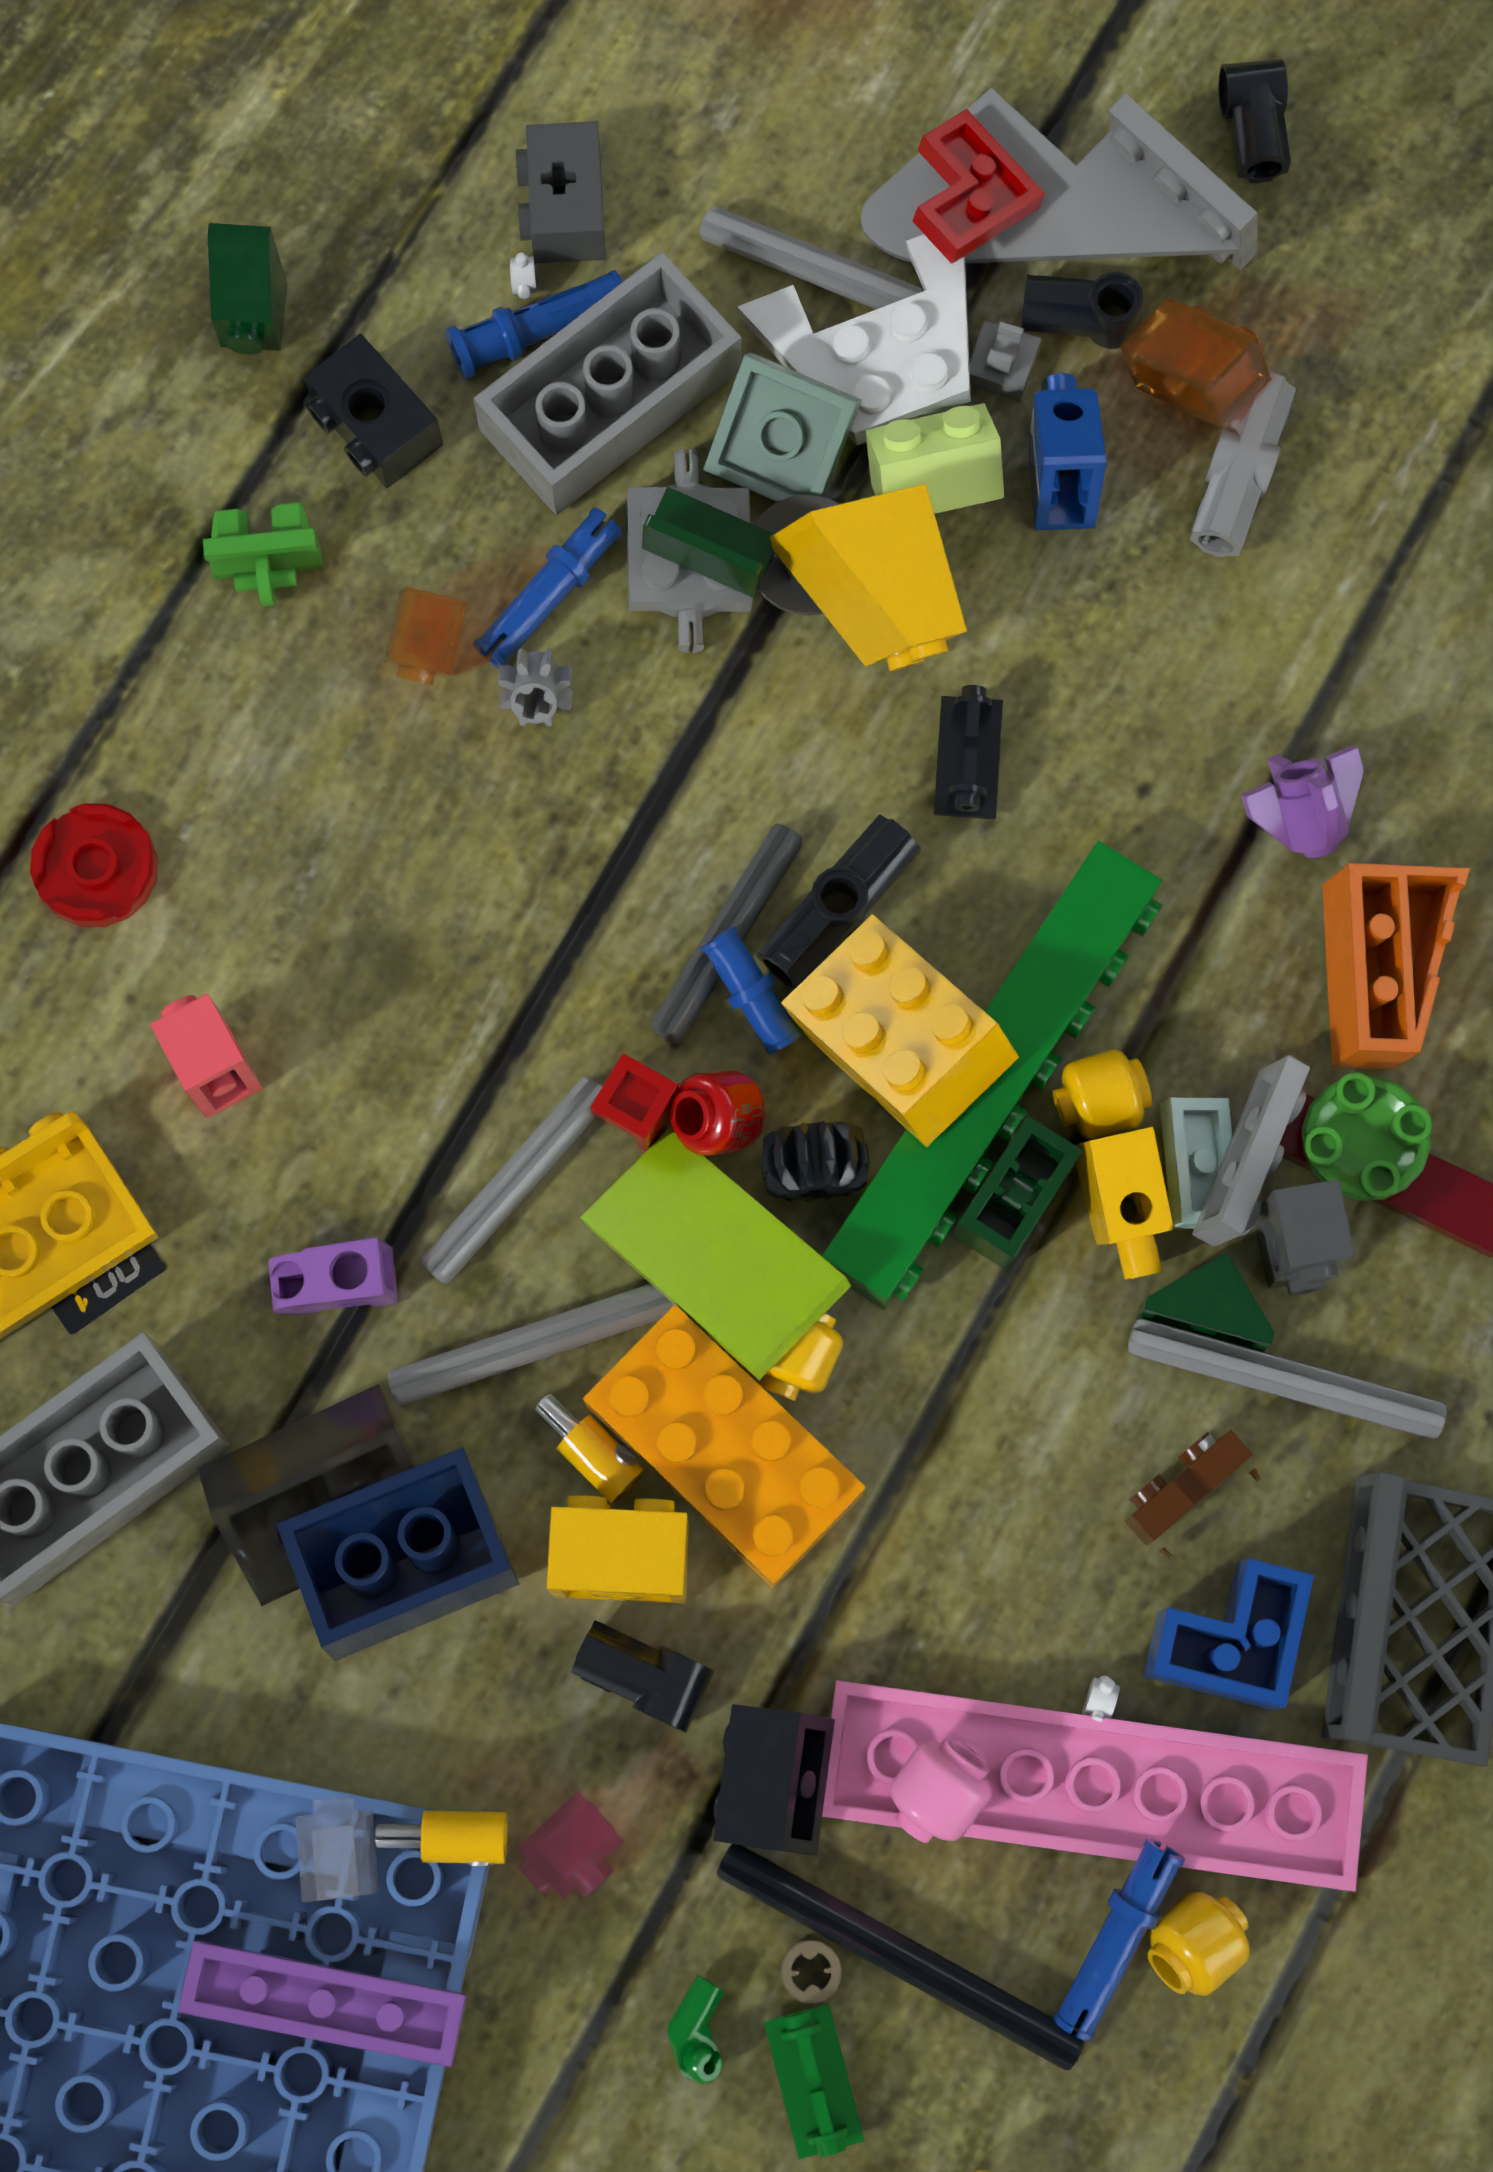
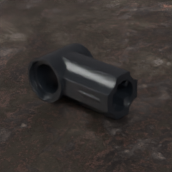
(1255, 102)
(1075, 307)
(654, 1679)

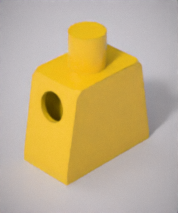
(1131, 1168)

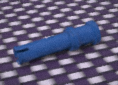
(512, 331)

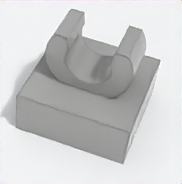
(1003, 359)

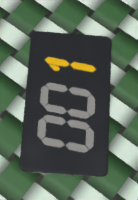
(108, 1289)

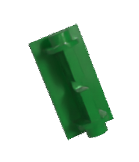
(814, 2082)

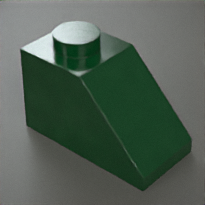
(246, 287)

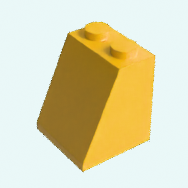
(878, 575)

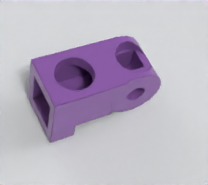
(333, 1277)

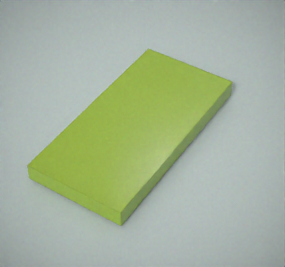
(716, 1253)

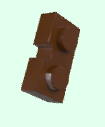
(1207, 1465)

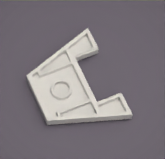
(897, 359)

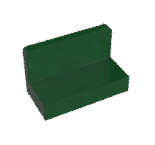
(708, 542)

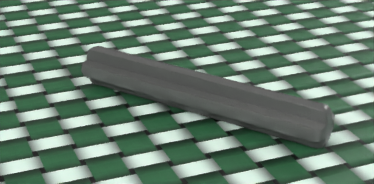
(739, 910)

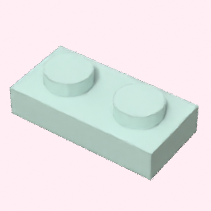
(1194, 1145)

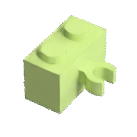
(948, 451)

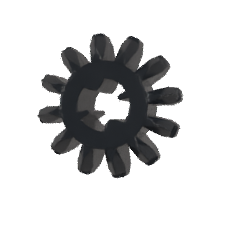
(815, 1161)

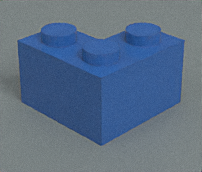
(1248, 1653)

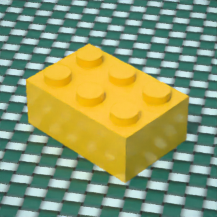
(900, 1030)

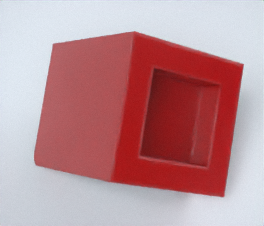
(636, 1101)

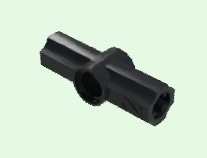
(862, 873)

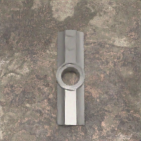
(1242, 470)

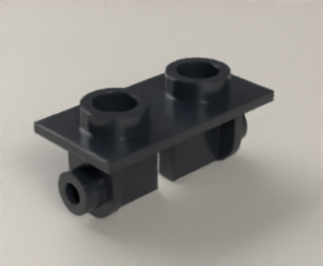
(968, 755)

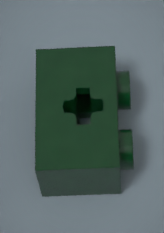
(1017, 1193)

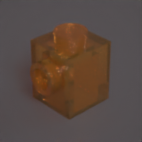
(424, 635)

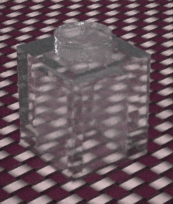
(336, 1851)

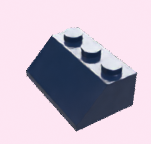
(397, 1555)

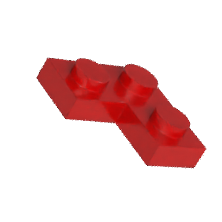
(984, 192)

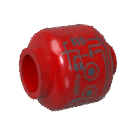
(717, 1112)

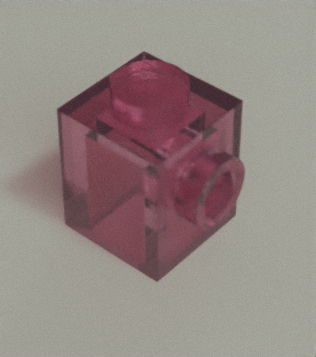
(571, 1849)

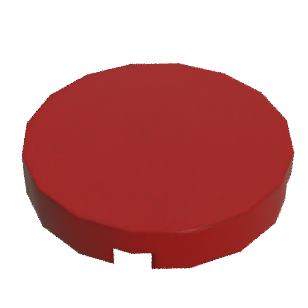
(94, 865)

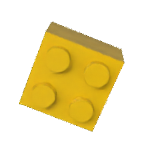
(618, 1552)

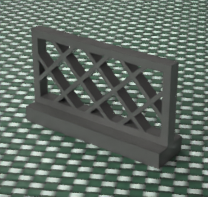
(1365, 1622)

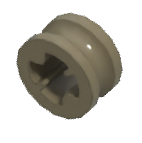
(812, 1993)

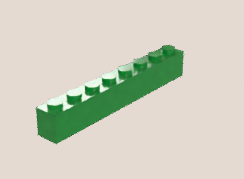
(1035, 1009)

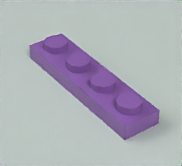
(322, 2003)

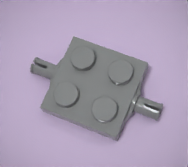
(666, 586)

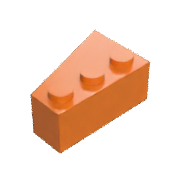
(1384, 957)

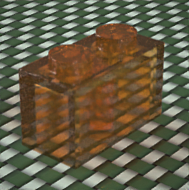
(1196, 362)

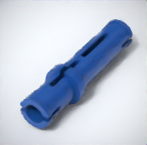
(565, 569)
(1130, 1917)

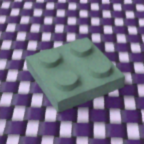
(781, 431)

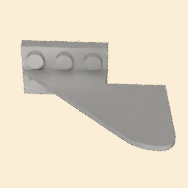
(1124, 199)

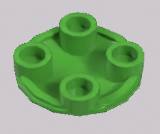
(1366, 1136)

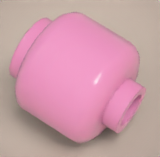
(940, 1790)

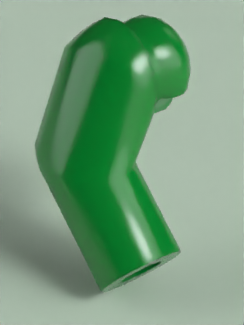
(691, 2034)

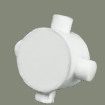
(523, 275)
(1101, 1698)

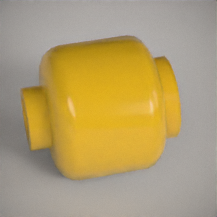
(1103, 1094)
(807, 1363)
(1199, 1943)

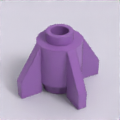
(1309, 805)

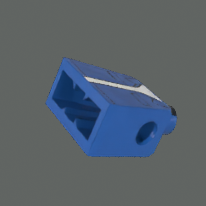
(1066, 437)

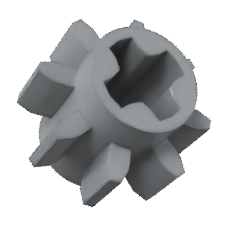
(535, 687)

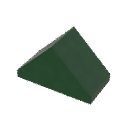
(1212, 1304)

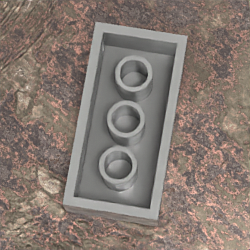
(608, 383)
(96, 1462)

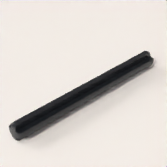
(900, 1956)

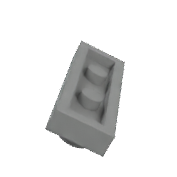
(1253, 1152)

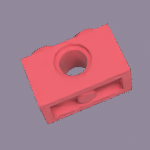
(205, 1054)

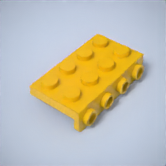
(60, 1218)

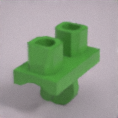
(263, 559)

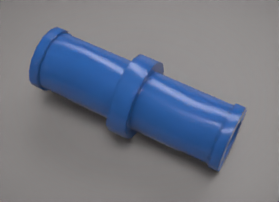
(751, 990)

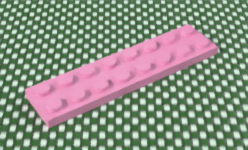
(1112, 1784)

